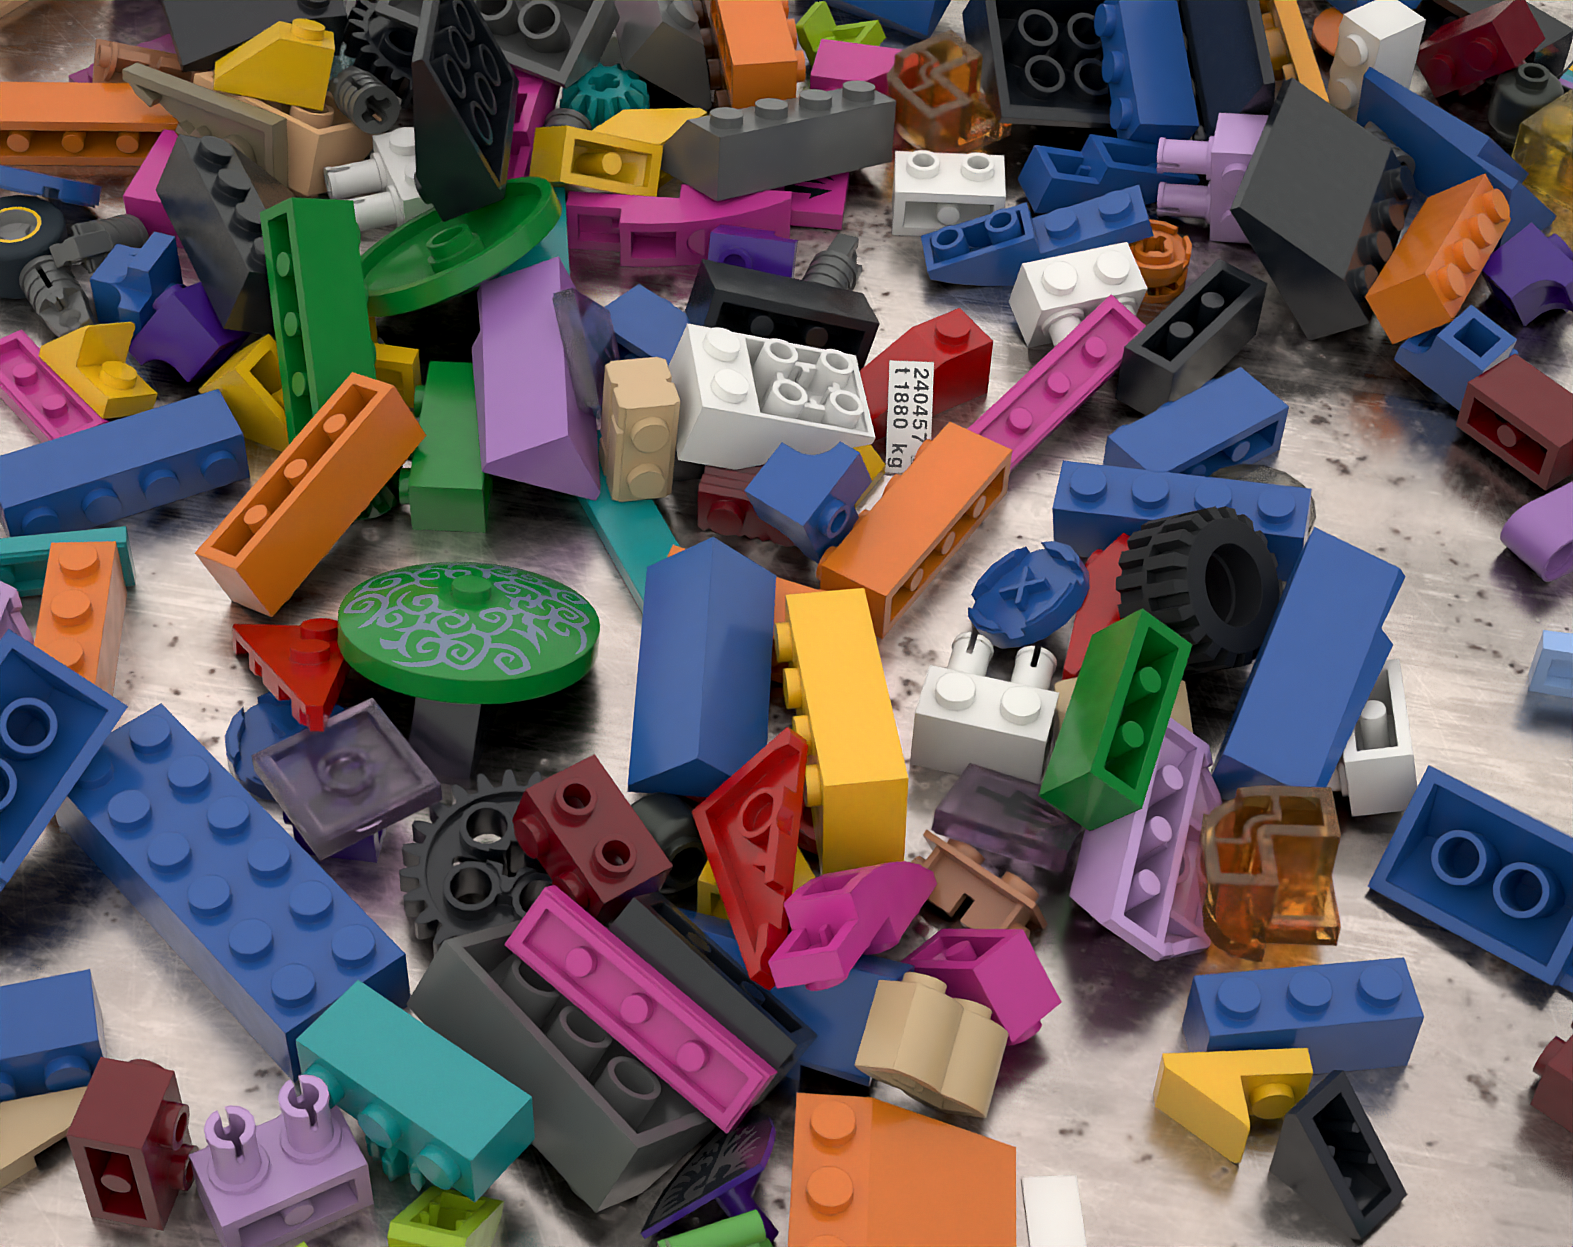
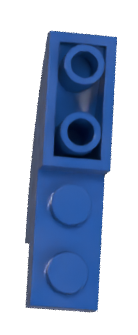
(996, 245)

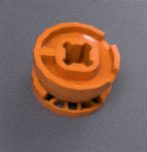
(1163, 261)

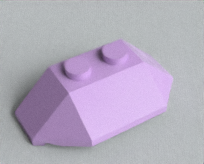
(1142, 867)

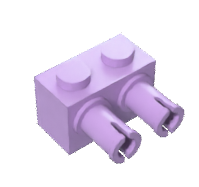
(1224, 163)
(283, 1174)

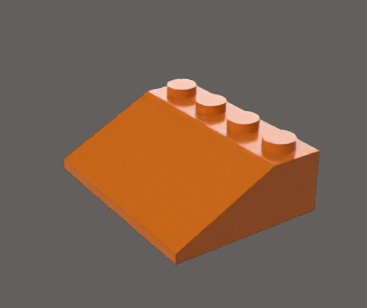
(895, 1179)

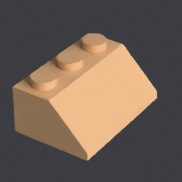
(313, 139)

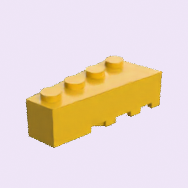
(846, 715)

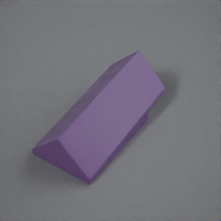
(525, 388)

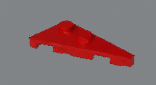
(297, 664)
(752, 846)

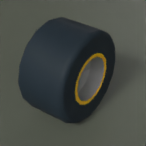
(26, 232)

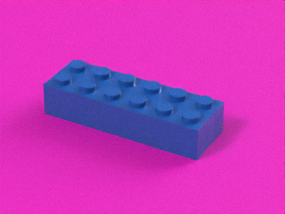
(226, 884)

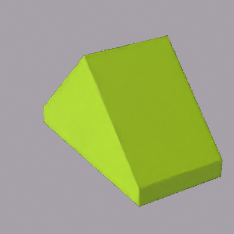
(446, 1220)

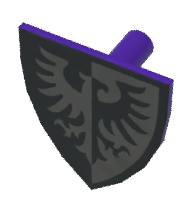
(720, 1170)

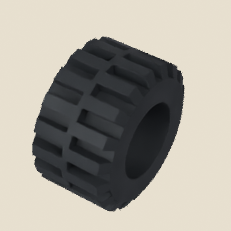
(1206, 582)

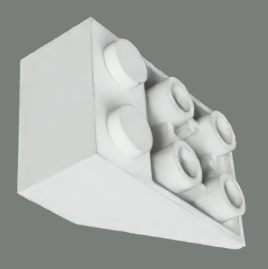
(755, 392)

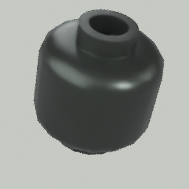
(1520, 95)
(676, 833)

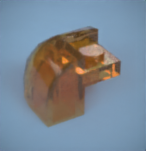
(941, 97)
(1269, 870)

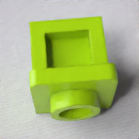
(819, 25)

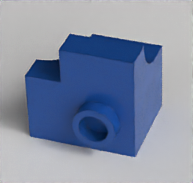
(133, 279)
(1456, 353)
(810, 495)

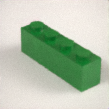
(316, 301)

